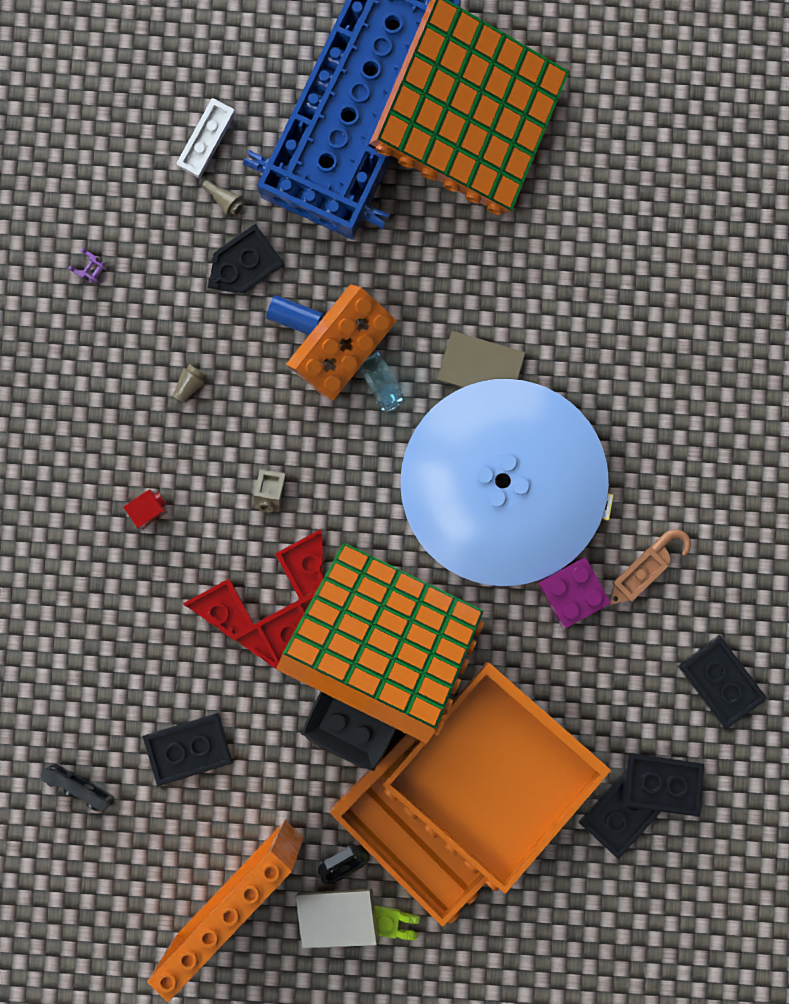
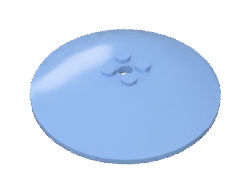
(553, 491)

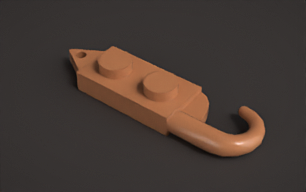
(647, 567)

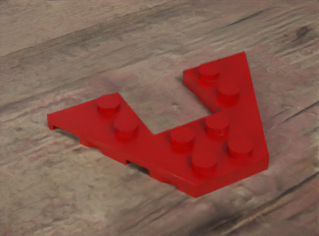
(271, 635)

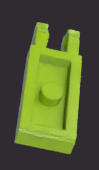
(388, 922)

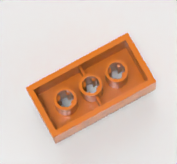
(357, 345)

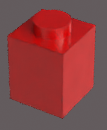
(146, 508)

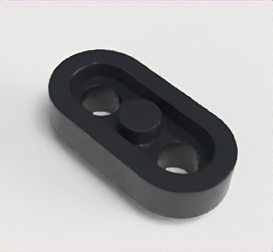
(343, 864)

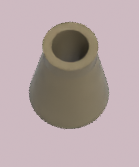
(189, 382)

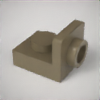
(269, 491)

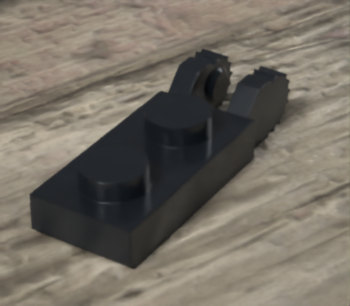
(77, 786)

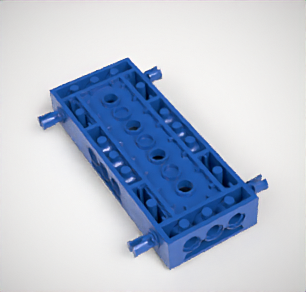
(343, 193)

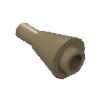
(229, 202)

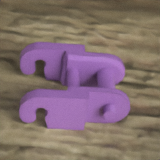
(83, 274)

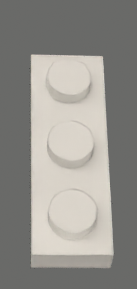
(206, 138)

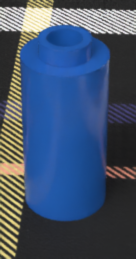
(293, 315)

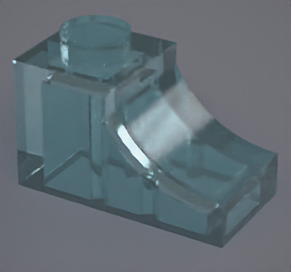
(381, 382)

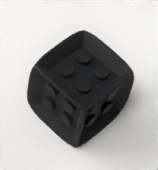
(347, 732)

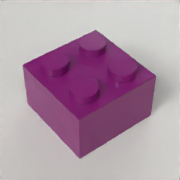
(573, 592)

